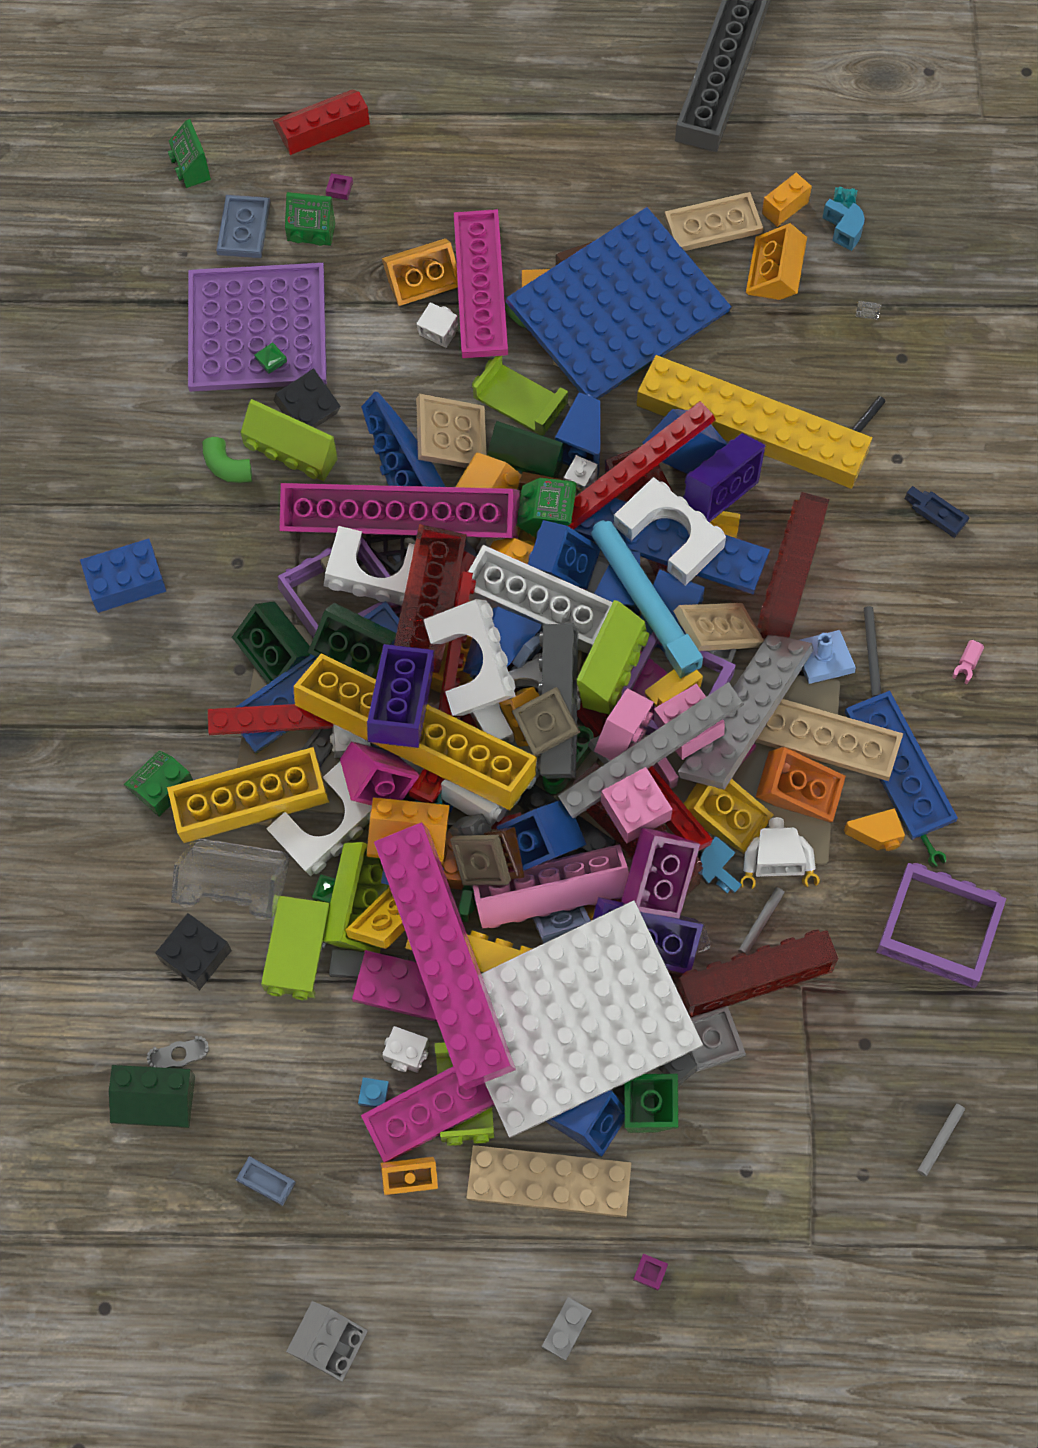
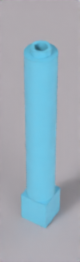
(679, 647)

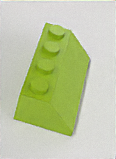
(288, 441)
(612, 659)
(354, 891)

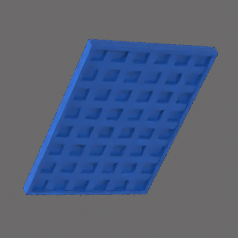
(618, 304)

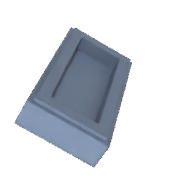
(528, 651)
(265, 1181)

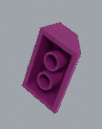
(660, 873)

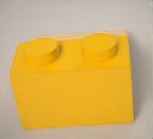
(728, 813)

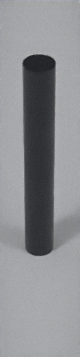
(869, 414)

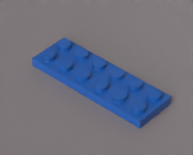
(912, 783)

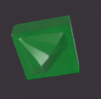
(270, 358)
(324, 889)
(467, 905)

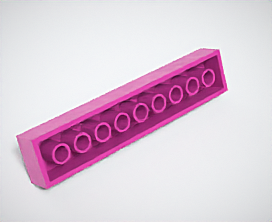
(399, 509)
(444, 956)

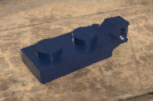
(937, 511)

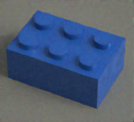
(564, 554)
(123, 575)

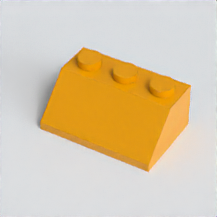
(777, 263)
(421, 271)
(489, 473)
(396, 815)

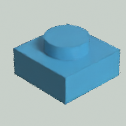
(373, 1092)

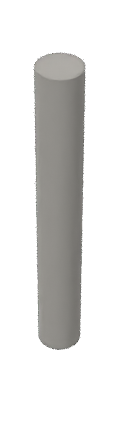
(761, 921)
(941, 1140)

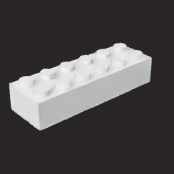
(537, 595)

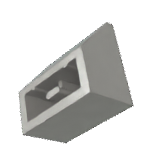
(327, 1341)

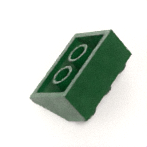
(526, 450)
(351, 640)
(270, 641)
(151, 1096)

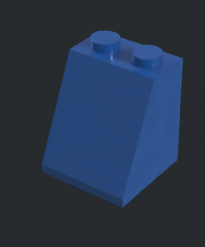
(581, 430)
(694, 451)
(613, 589)
(675, 594)
(514, 633)
(545, 834)
(592, 1122)

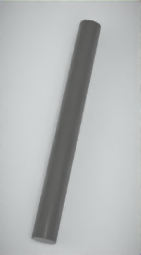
(872, 651)

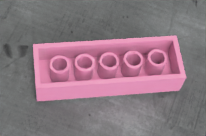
(554, 887)

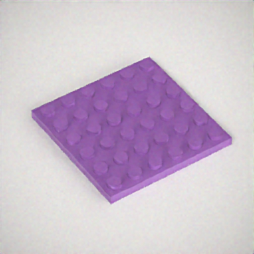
(245, 310)

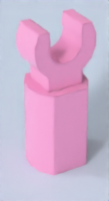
(969, 660)

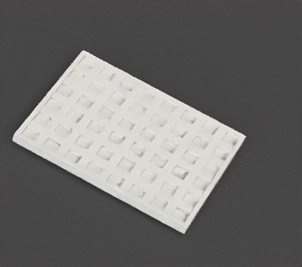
(584, 1018)

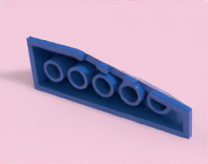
(397, 447)

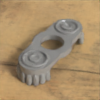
(162, 1057)

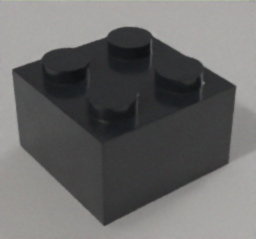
(307, 400)
(193, 951)

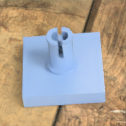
(828, 658)

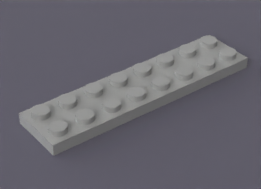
(761, 691)

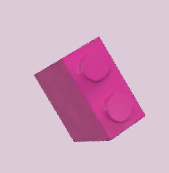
(375, 774)

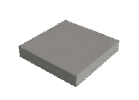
(718, 1037)

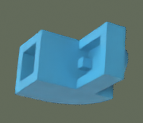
(848, 223)
(713, 861)

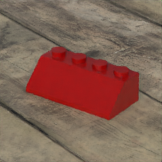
(322, 121)

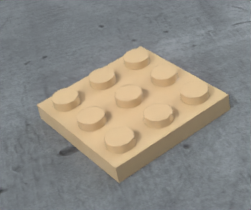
(449, 430)

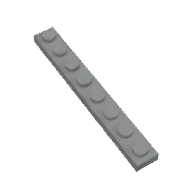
(652, 748)

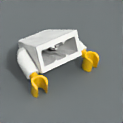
(779, 853)

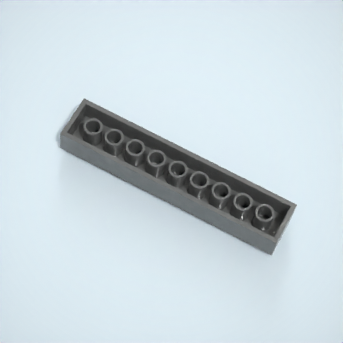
(720, 73)

